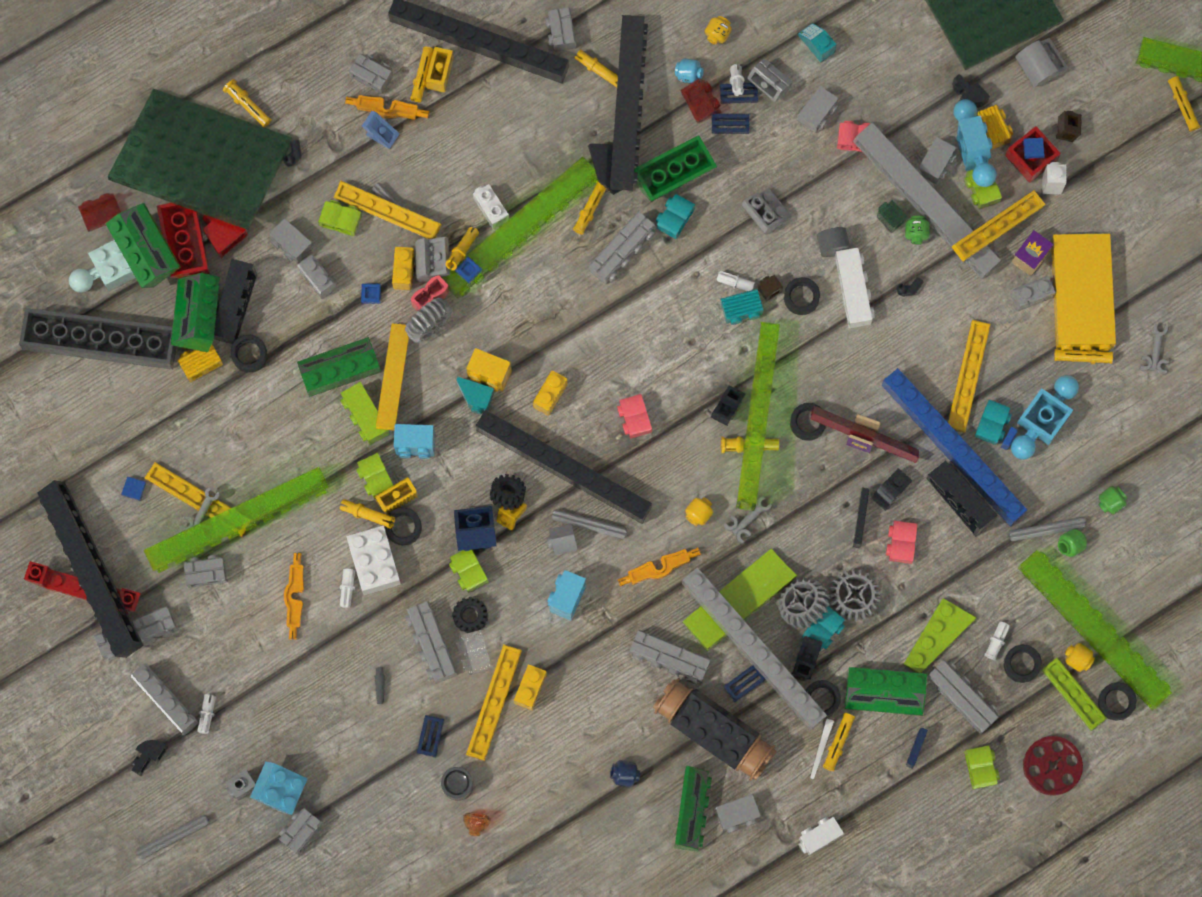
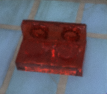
(701, 100)
(99, 211)

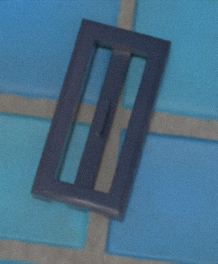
(740, 99)
(730, 123)
(732, 692)
(438, 736)
(916, 748)

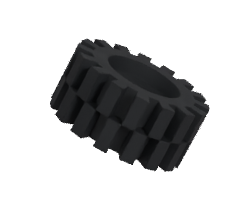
(510, 484)
(461, 606)

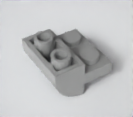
(1041, 62)
(766, 210)
(431, 258)

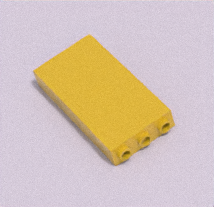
(1083, 292)

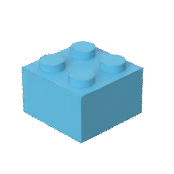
(414, 440)
(567, 594)
(278, 788)

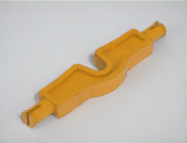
(397, 108)
(648, 570)
(294, 607)

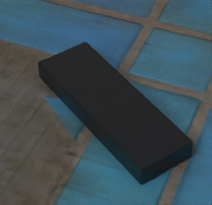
(861, 515)

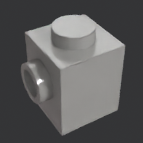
(562, 539)
(240, 785)

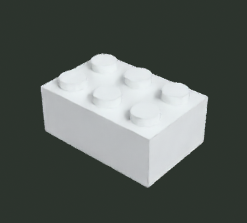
(373, 560)

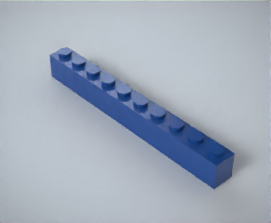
(954, 447)

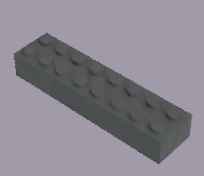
(97, 338)

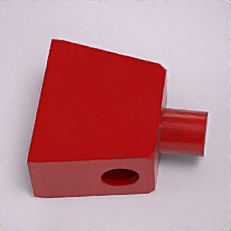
(223, 235)

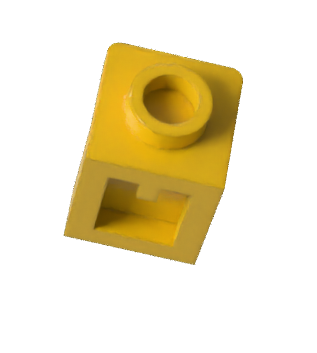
(508, 517)

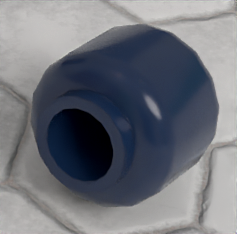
(624, 773)

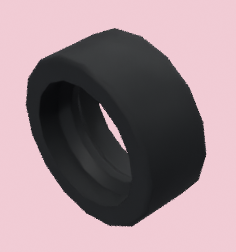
(802, 281)
(249, 339)
(797, 431)
(417, 530)
(1025, 649)
(1121, 687)
(832, 688)

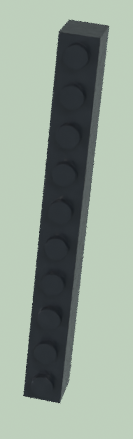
(479, 40)
(627, 103)
(563, 466)
(90, 569)

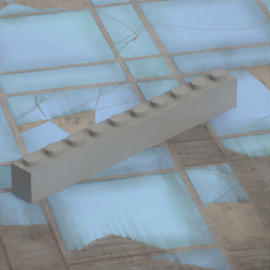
(922, 194)
(753, 649)

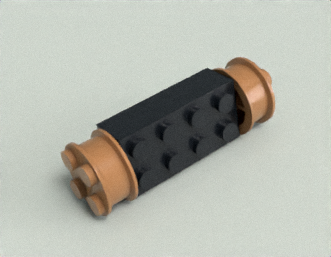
(715, 729)

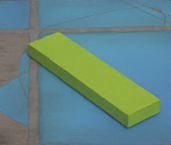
(1074, 694)

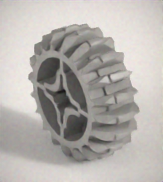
(428, 320)
(849, 588)
(793, 607)

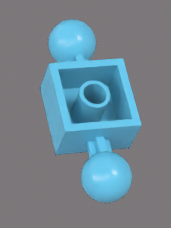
(974, 143)
(1044, 417)

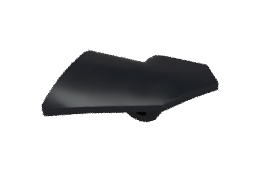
(602, 161)

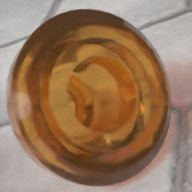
(476, 822)

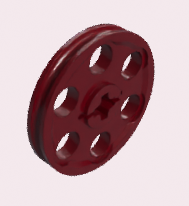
(1043, 765)

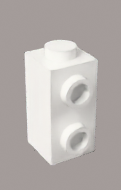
(1054, 178)
(490, 206)
(821, 836)

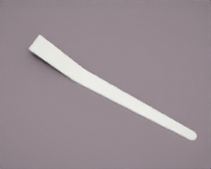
(827, 728)

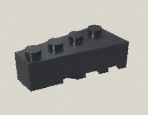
(234, 300)
(962, 498)

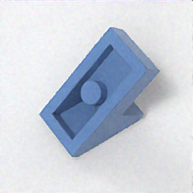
(380, 130)

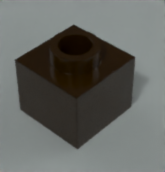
(769, 287)

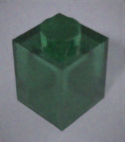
(891, 216)

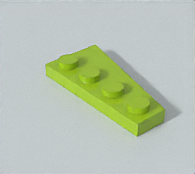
(938, 634)

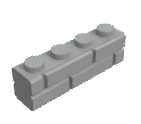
(622, 247)
(148, 627)
(431, 642)
(670, 656)
(962, 696)
(164, 699)

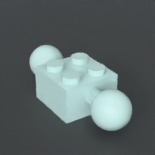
(108, 265)

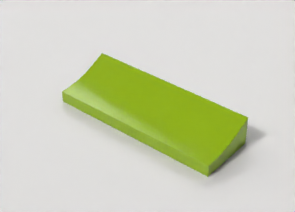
(745, 594)

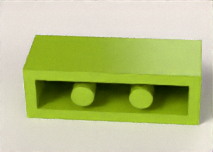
(363, 413)

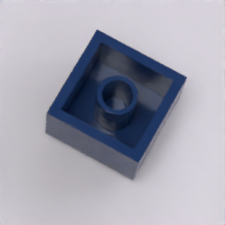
(475, 528)

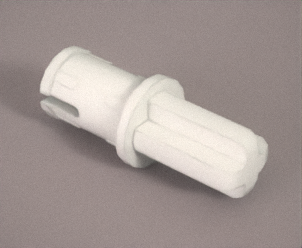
(736, 80)
(735, 281)
(347, 587)
(997, 640)
(206, 714)

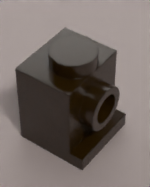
(1069, 126)

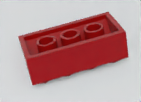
(185, 238)

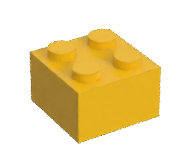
(489, 370)

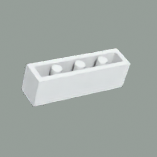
(853, 287)

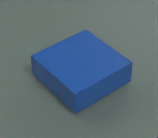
(1033, 148)
(468, 270)
(371, 294)
(1009, 438)
(133, 488)

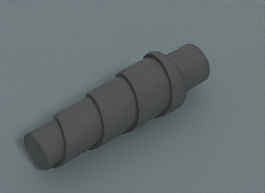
(379, 685)

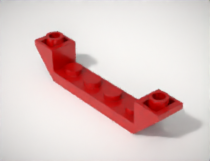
(69, 585)

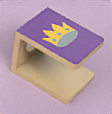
(1032, 253)
(859, 443)

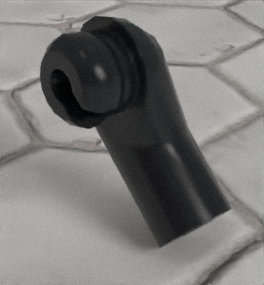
(295, 154)
(909, 290)

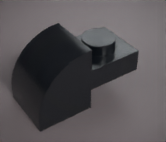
(975, 93)
(728, 405)
(891, 489)
(807, 657)
(149, 751)

